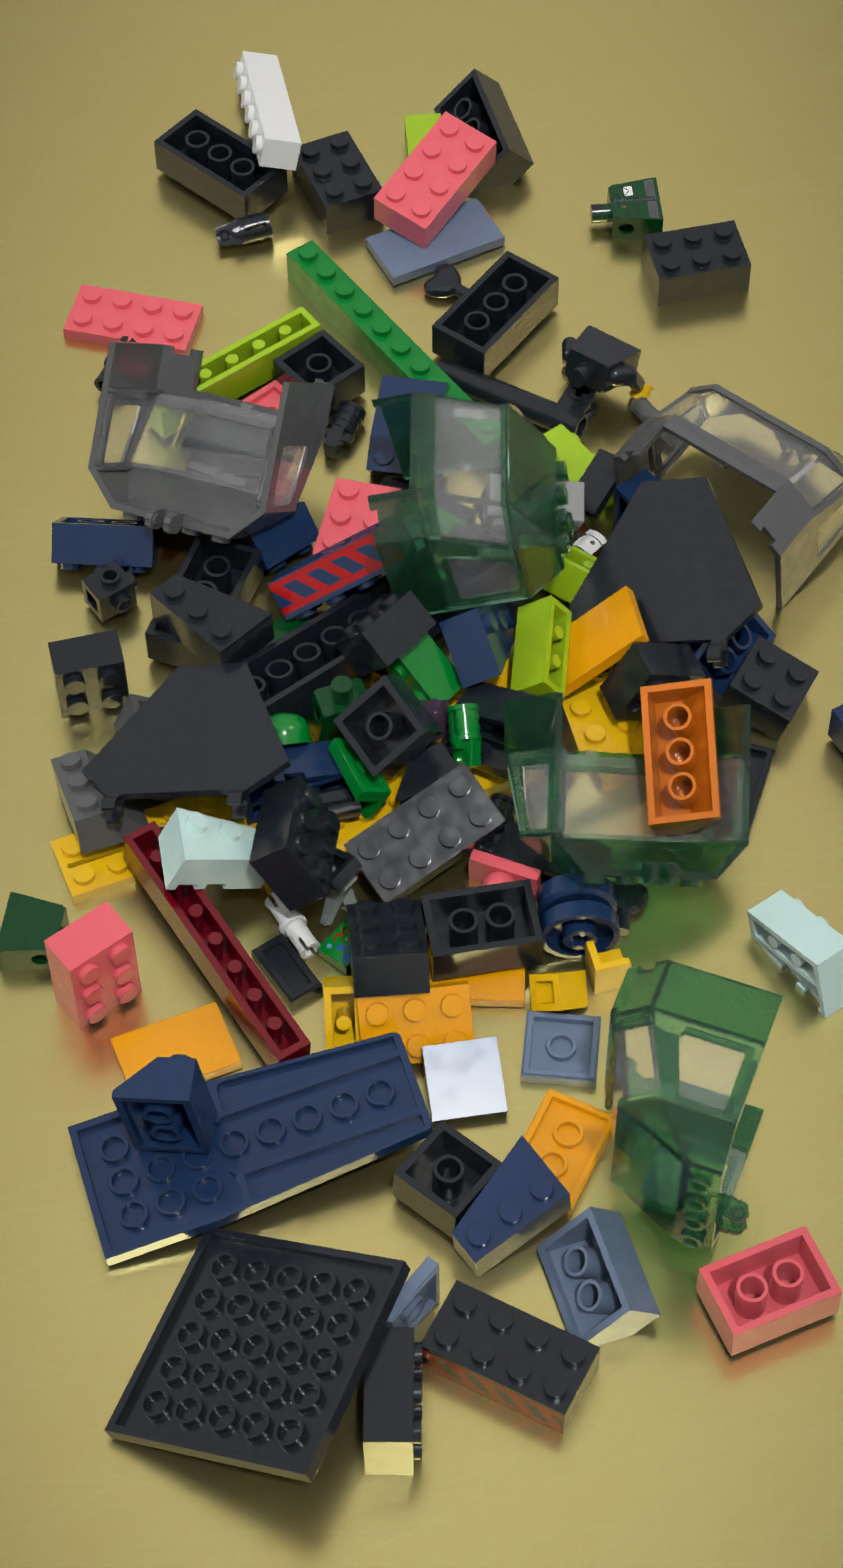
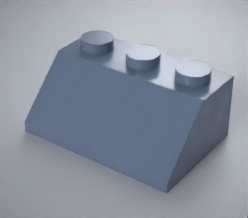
(598, 1278)

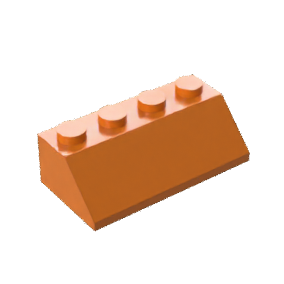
(680, 756)

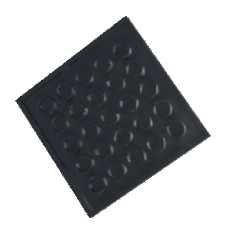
(259, 1352)

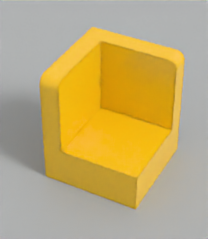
(605, 969)
(558, 990)

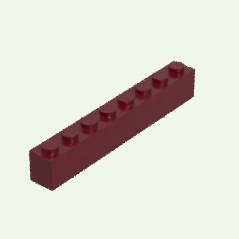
(217, 954)

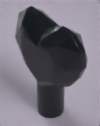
(445, 283)
(629, 901)

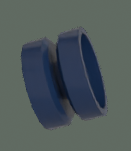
(577, 914)

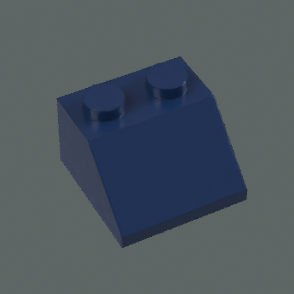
(283, 538)

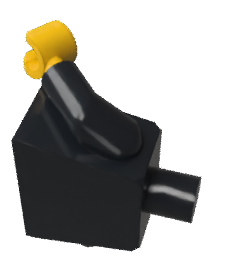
(603, 363)

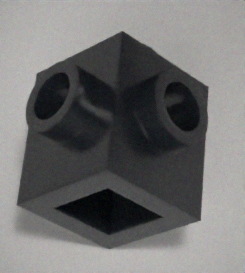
(110, 591)

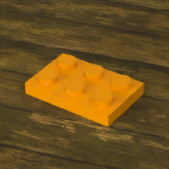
(419, 1018)

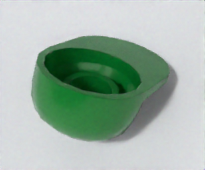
(291, 728)

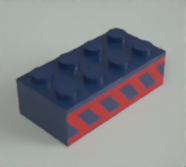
(328, 575)

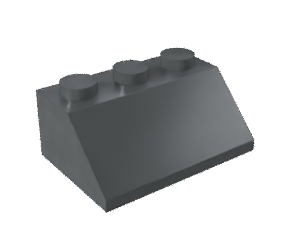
(83, 804)

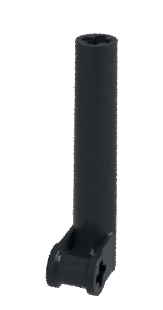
(572, 410)

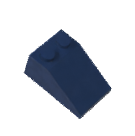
(381, 452)

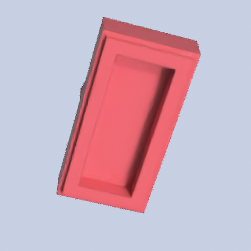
(493, 870)

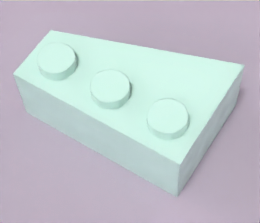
(207, 851)
(803, 944)

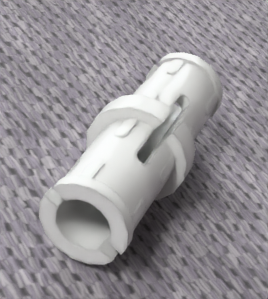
(293, 926)

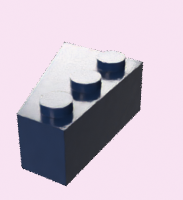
(480, 642)
(310, 761)
(510, 1209)

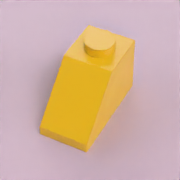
(340, 1011)

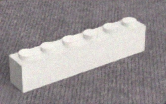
(267, 110)

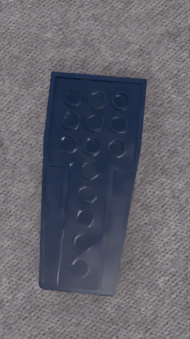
(271, 1139)

